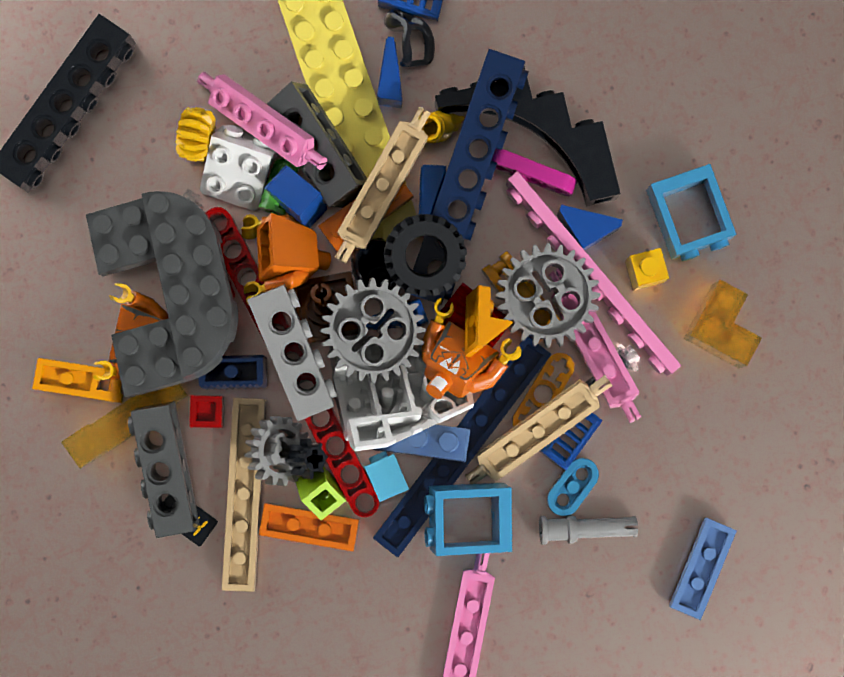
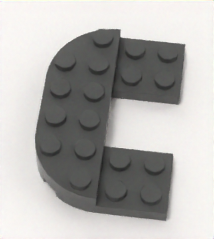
(193, 282)

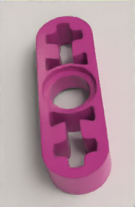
(535, 172)

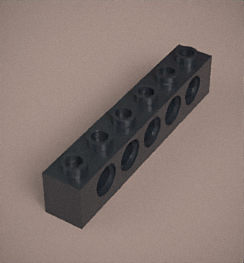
(64, 86)

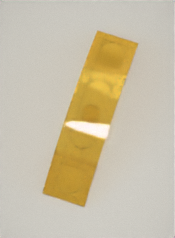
(113, 429)

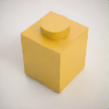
(646, 269)

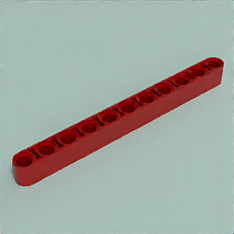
(236, 268)

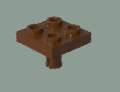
(313, 300)

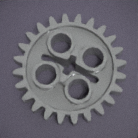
(573, 281)
(393, 351)

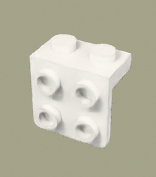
(236, 167)

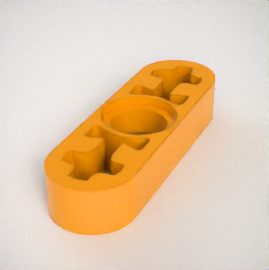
(548, 369)

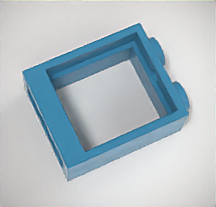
(689, 179)
(501, 518)

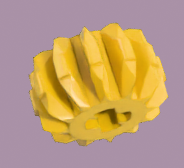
(194, 133)

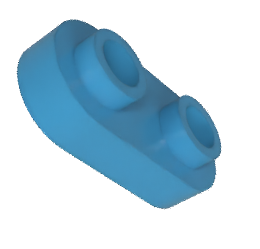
(571, 486)

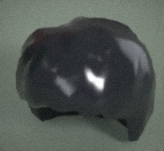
(371, 264)

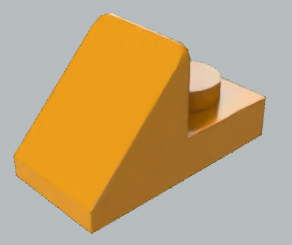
(479, 325)

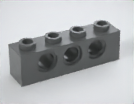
(348, 177)
(163, 519)

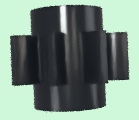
(306, 458)

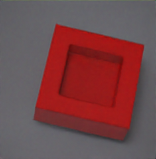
(206, 411)

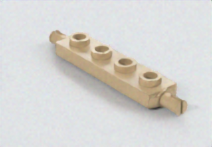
(382, 185)
(538, 430)

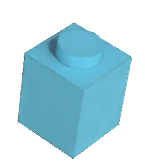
(386, 476)

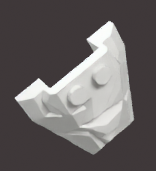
(392, 409)

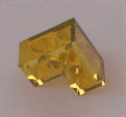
(715, 326)

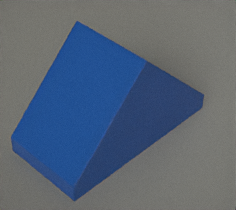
(297, 196)
(587, 226)

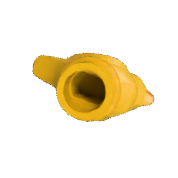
(441, 126)

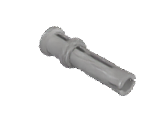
(571, 528)

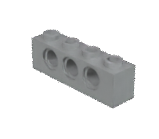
(303, 401)

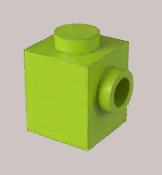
(321, 493)

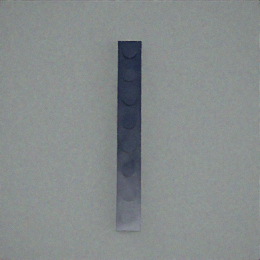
(481, 421)

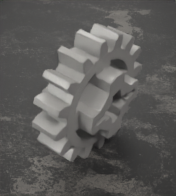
(272, 448)

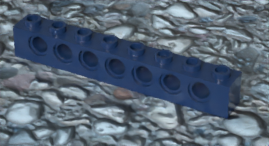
(495, 67)

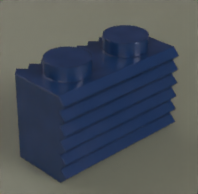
(237, 372)

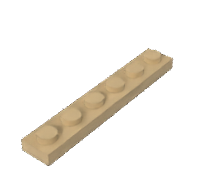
(242, 500)

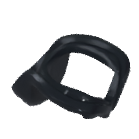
(401, 21)

